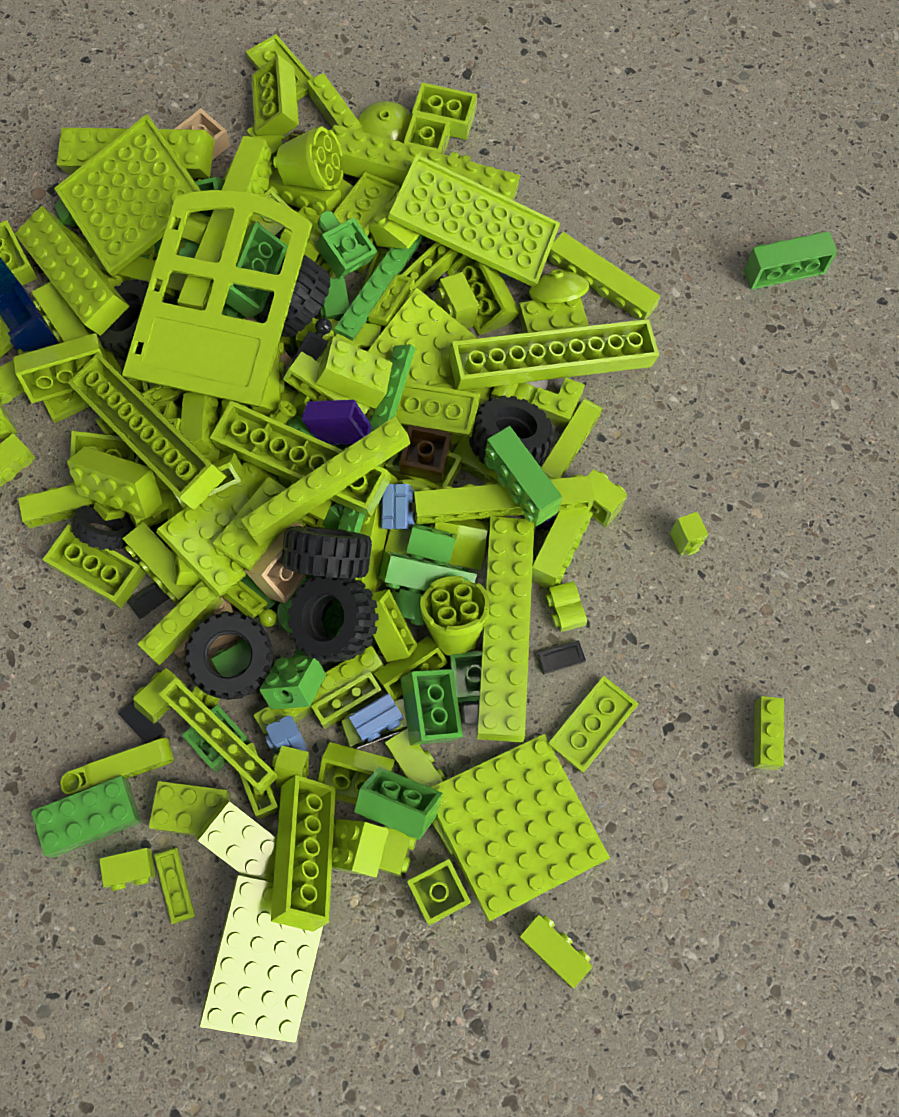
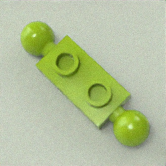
(250, 603)

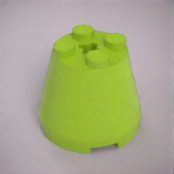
(311, 160)
(455, 613)

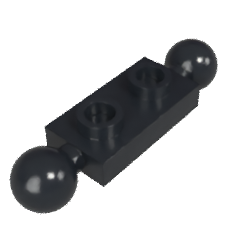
(313, 343)

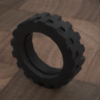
(96, 537)

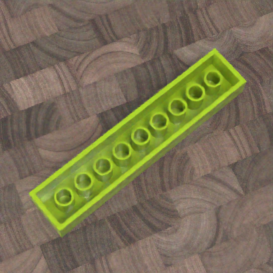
(393, 159)
(247, 174)
(552, 354)
(147, 431)
(506, 631)

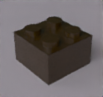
(426, 454)

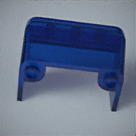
(21, 315)

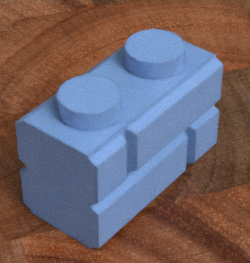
(397, 507)
(376, 718)
(284, 734)

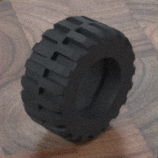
(306, 300)
(120, 334)
(525, 420)
(326, 552)
(308, 611)
(197, 655)

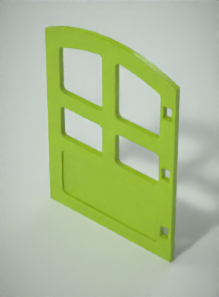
(204, 348)

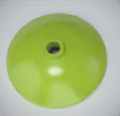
(386, 120)
(559, 287)

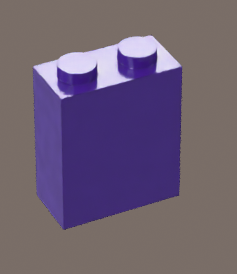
(336, 421)

